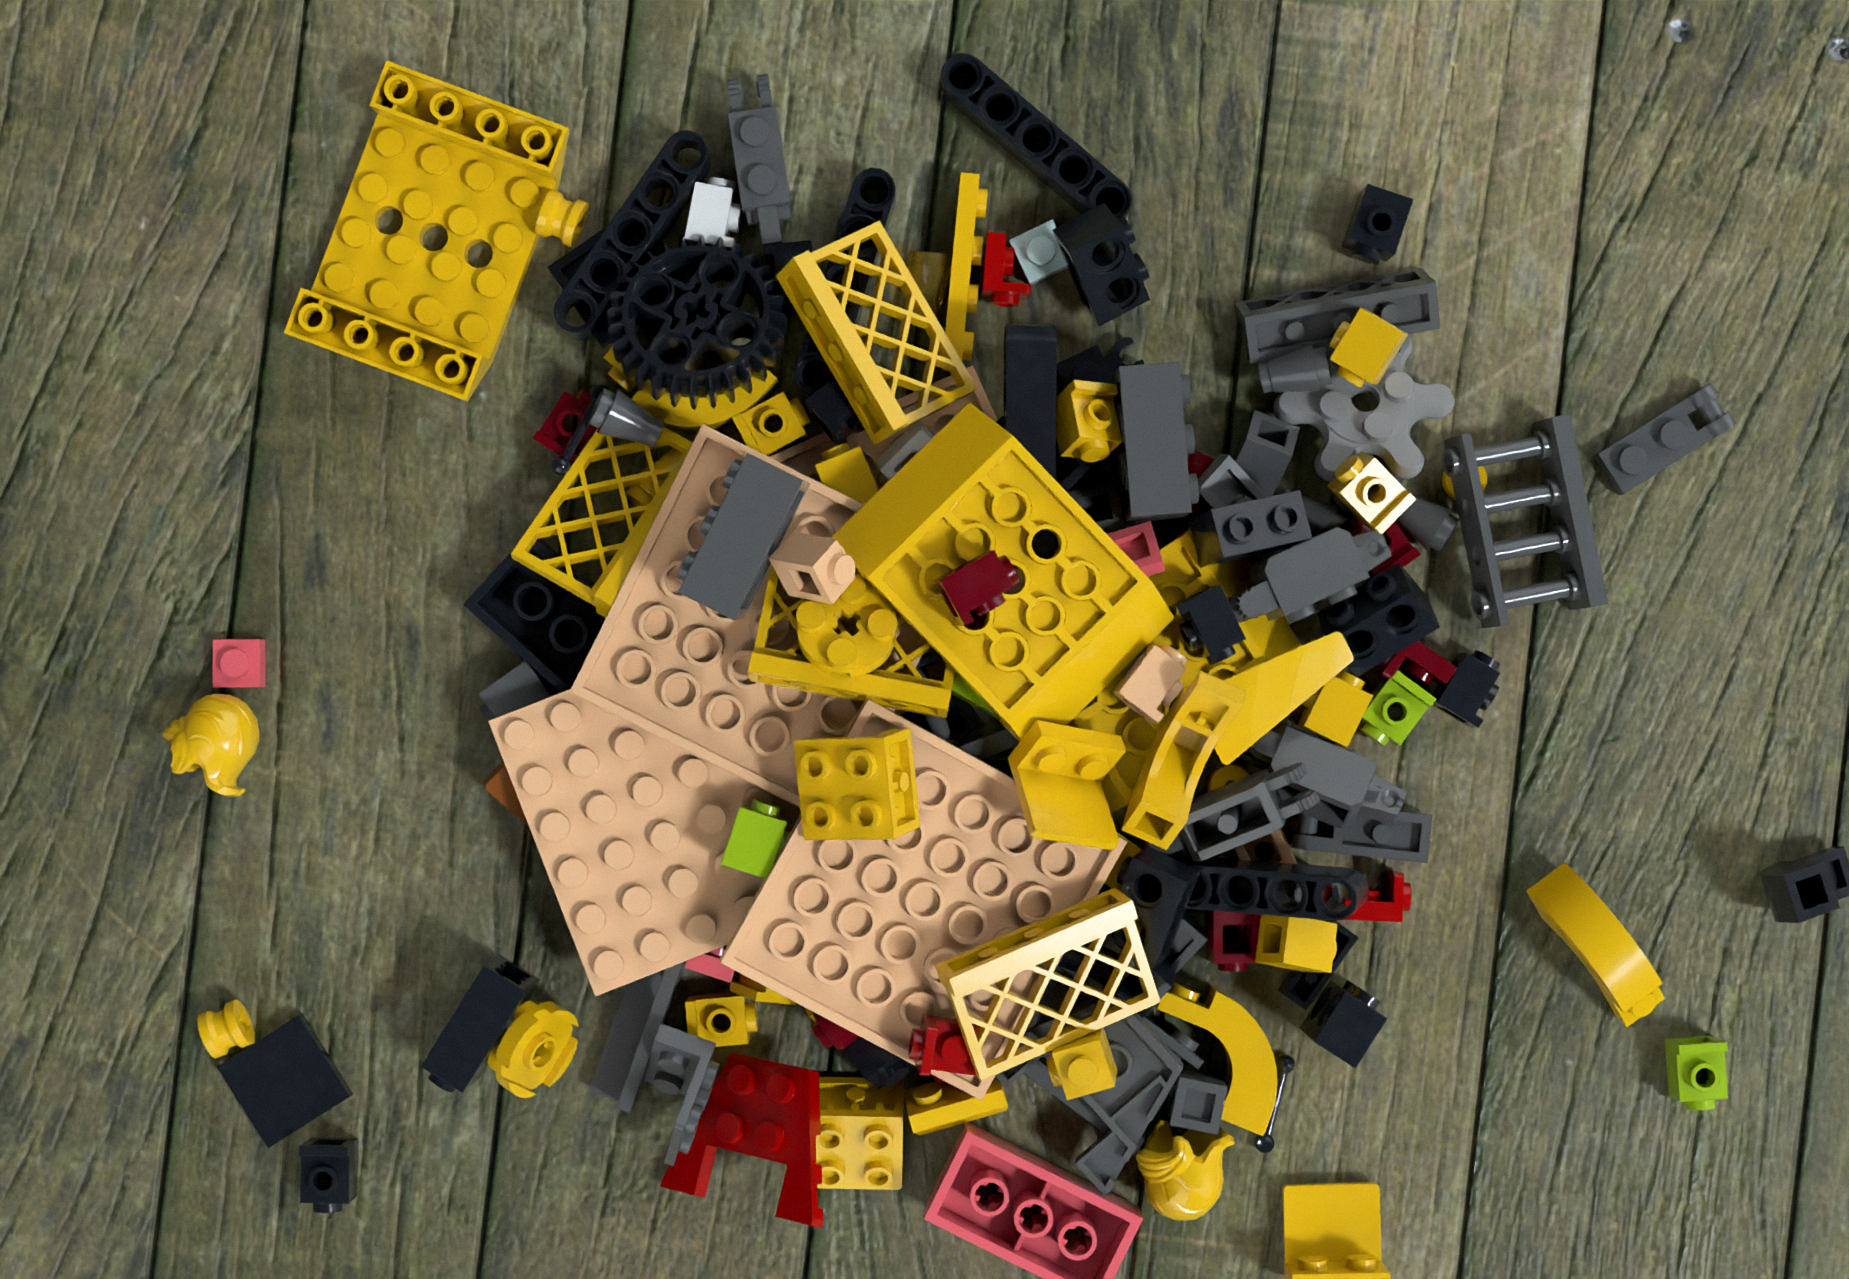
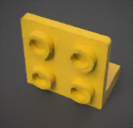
(1060, 783)
(857, 786)
(860, 1134)
(1332, 1231)

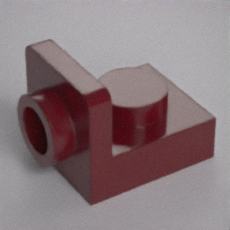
(1422, 665)

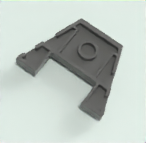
(1143, 1081)

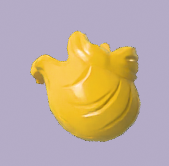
(218, 737)
(1183, 1171)

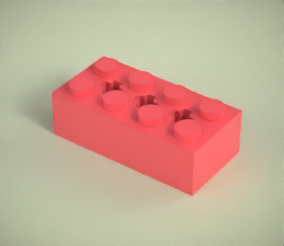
(1026, 1180)

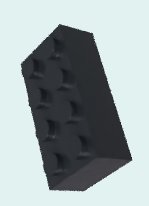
(538, 617)

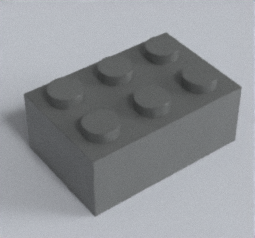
(1154, 443)
(741, 536)

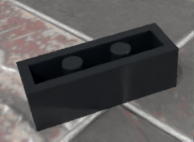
(1305, 986)

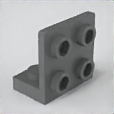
(683, 1066)

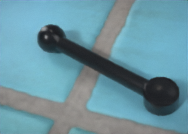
(561, 464)
(1285, 1065)

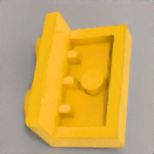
(944, 1105)

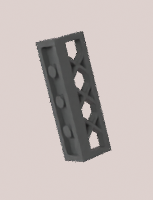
(1313, 315)
(632, 1035)

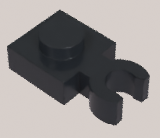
(1092, 365)

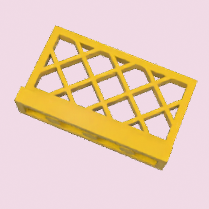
(840, 339)
(614, 574)
(882, 686)
(1046, 942)

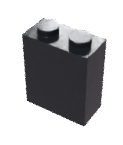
(478, 1024)

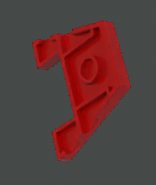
(762, 1113)

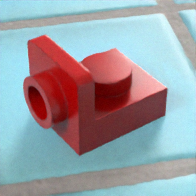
(997, 263)
(1389, 909)
(940, 1046)

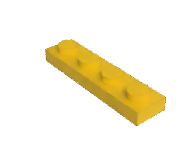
(966, 252)

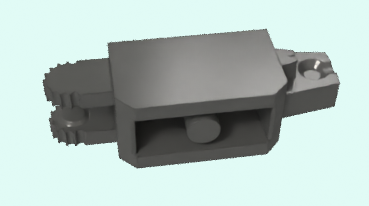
(760, 160)
(1307, 573)
(1339, 776)
(1240, 813)

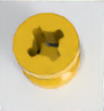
(562, 218)
(226, 1029)

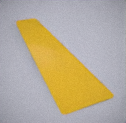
(1279, 688)

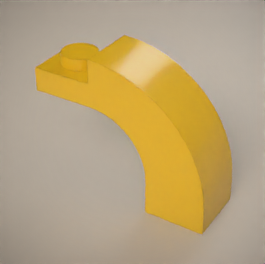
(683, 416)
(1177, 758)
(1598, 942)
(1249, 1057)

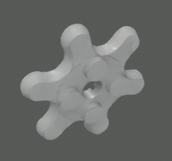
(1375, 432)

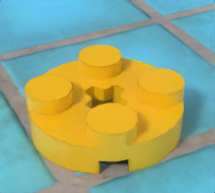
(841, 651)
(534, 1027)

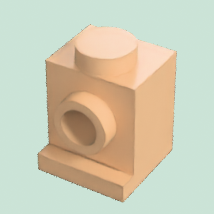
(821, 564)
(1152, 681)

